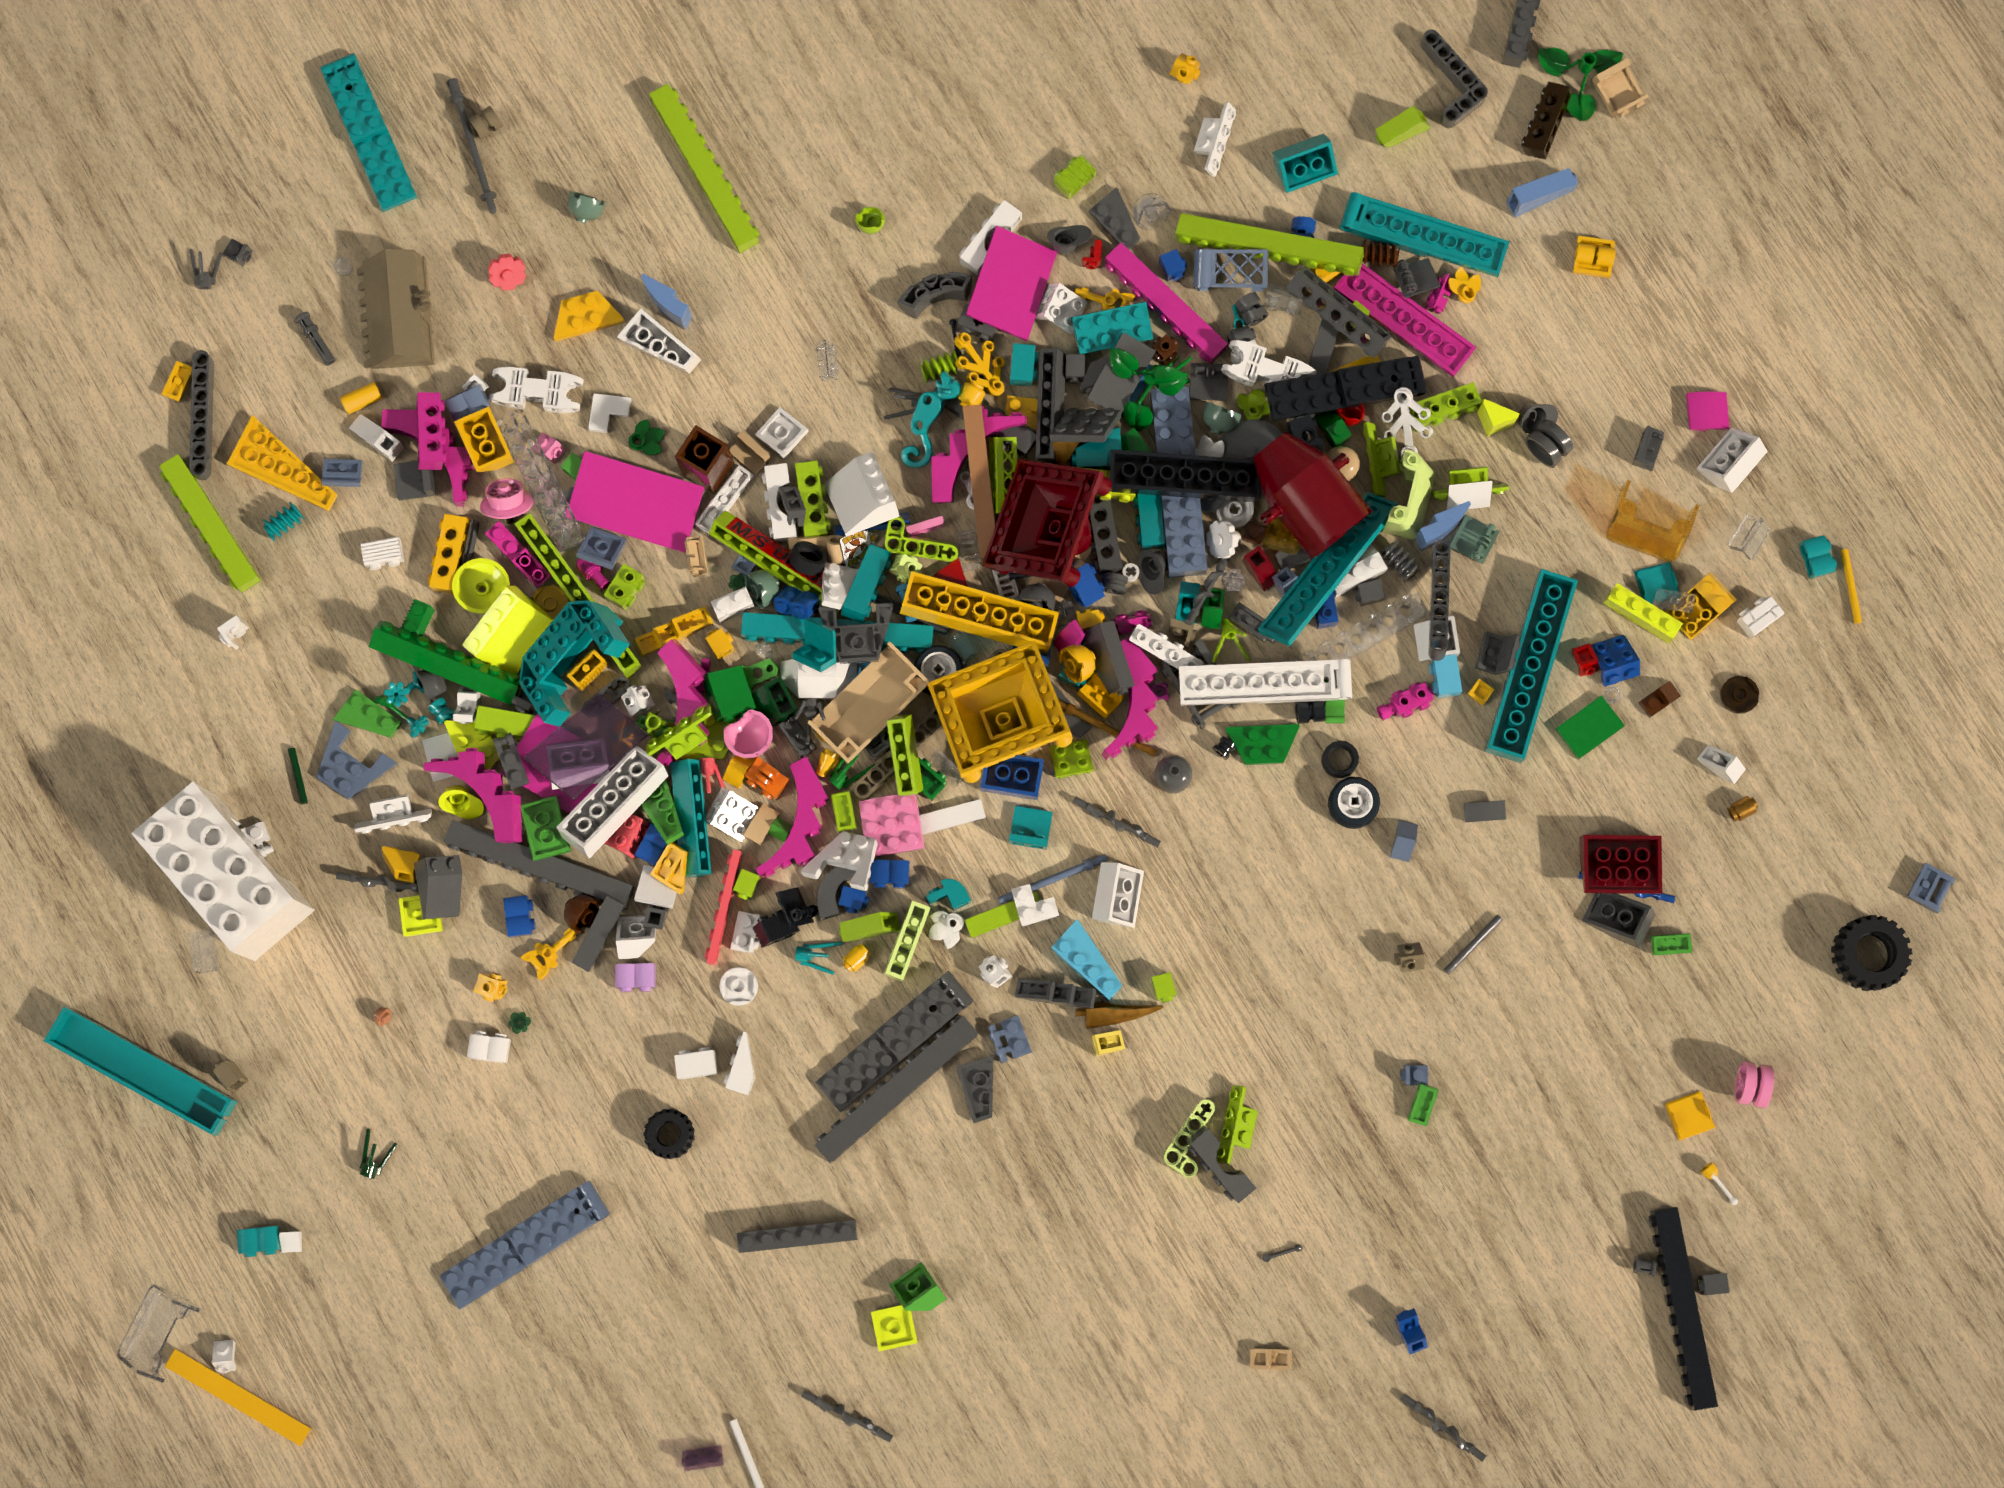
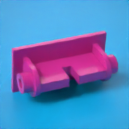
(1436, 299)
(1124, 622)

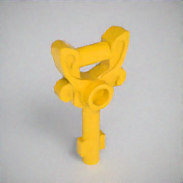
(1109, 300)
(549, 954)

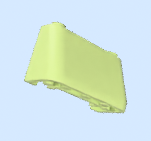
(1408, 520)

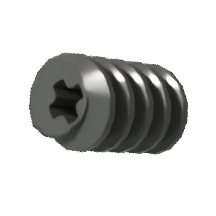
(1400, 561)

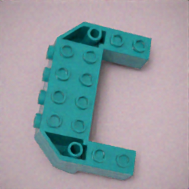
(560, 647)

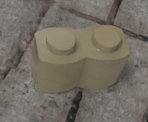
(229, 1075)

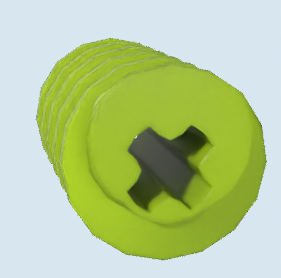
(937, 367)

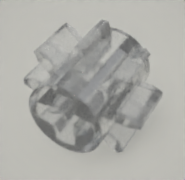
(1233, 580)

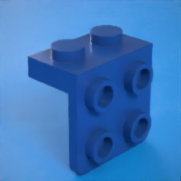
(1616, 660)

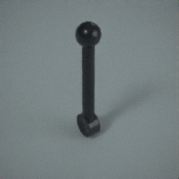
(952, 322)

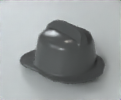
(1068, 238)
(1532, 415)
(1152, 570)
(432, 684)

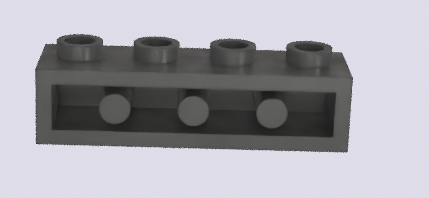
(1519, 32)

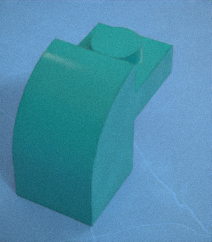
(953, 890)

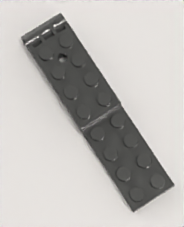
(894, 1041)

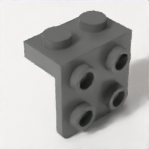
(1497, 653)

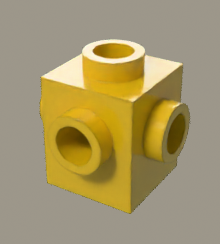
(1186, 68)
(490, 986)

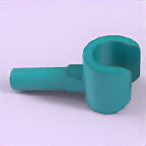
(1236, 317)

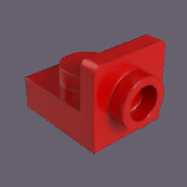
(1096, 252)
(1585, 659)

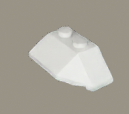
(814, 684)

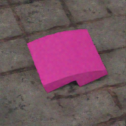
(1707, 411)

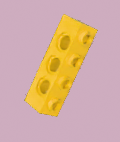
(448, 524)

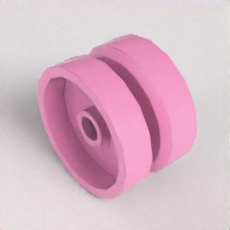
(1754, 1084)

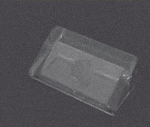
(1674, 600)
(947, 767)

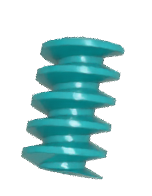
(282, 521)

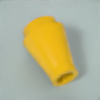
(826, 762)

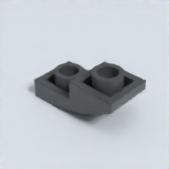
(1485, 811)

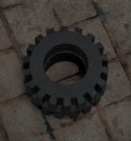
(655, 1123)

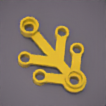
(980, 366)

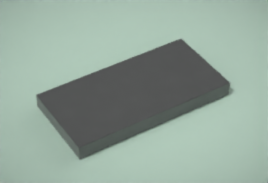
(1112, 390)

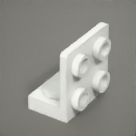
(1059, 305)
(731, 813)

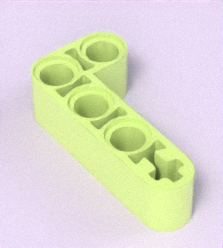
(1188, 1132)

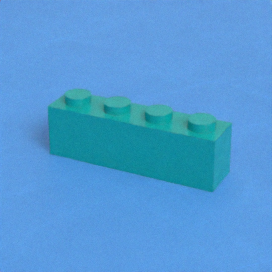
(1149, 521)
(866, 583)

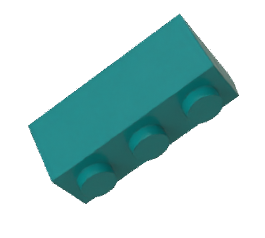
(1305, 162)

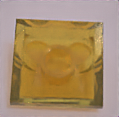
(1279, 538)

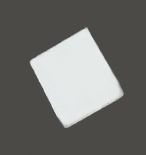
(290, 1241)

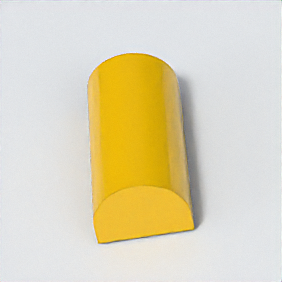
(361, 397)

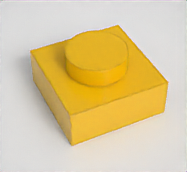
(1480, 692)

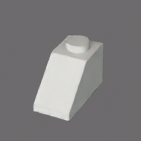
(1722, 763)

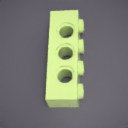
(906, 941)

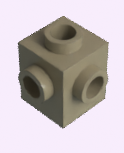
(1409, 957)

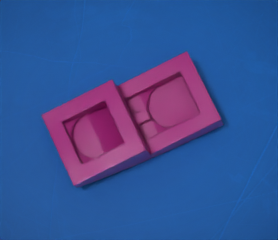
(1069, 635)

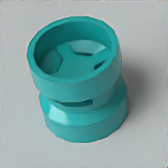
(441, 710)

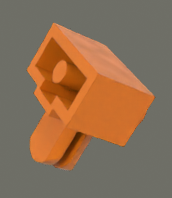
(767, 779)

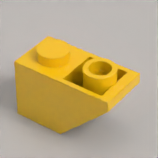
(401, 863)

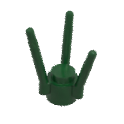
(369, 1167)

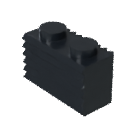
(773, 929)

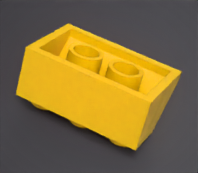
(484, 441)

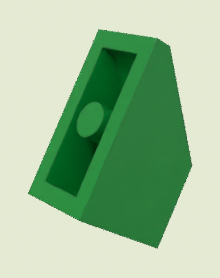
(1333, 428)
(1213, 609)

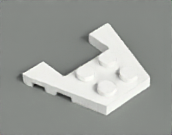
(848, 852)

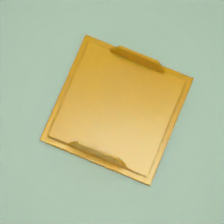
(1689, 1115)

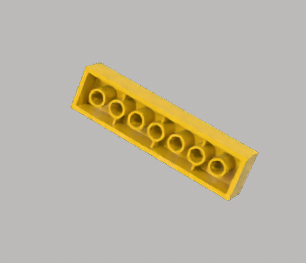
(978, 612)

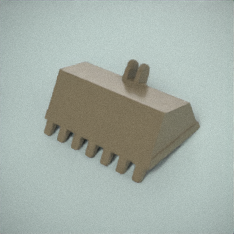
(396, 310)

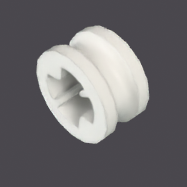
(1130, 566)

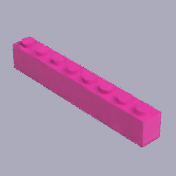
(1165, 303)

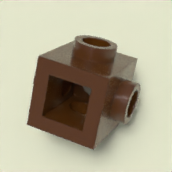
(1165, 355)

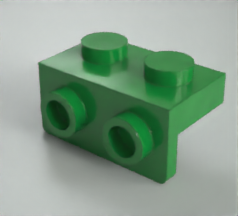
(932, 781)

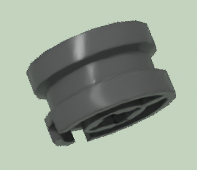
(1114, 583)

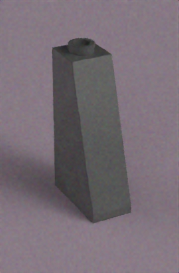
(1110, 657)

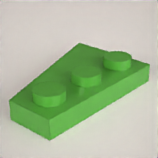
(367, 715)

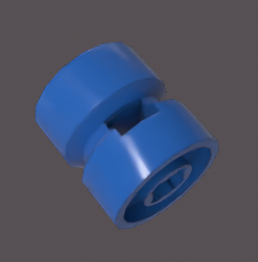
(1303, 226)

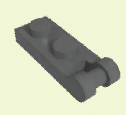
(511, 762)

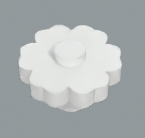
(1222, 539)

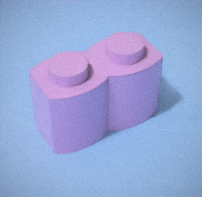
(635, 976)

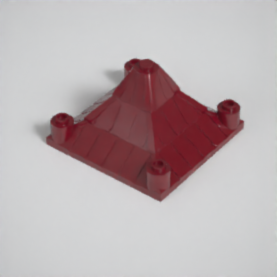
(1045, 521)

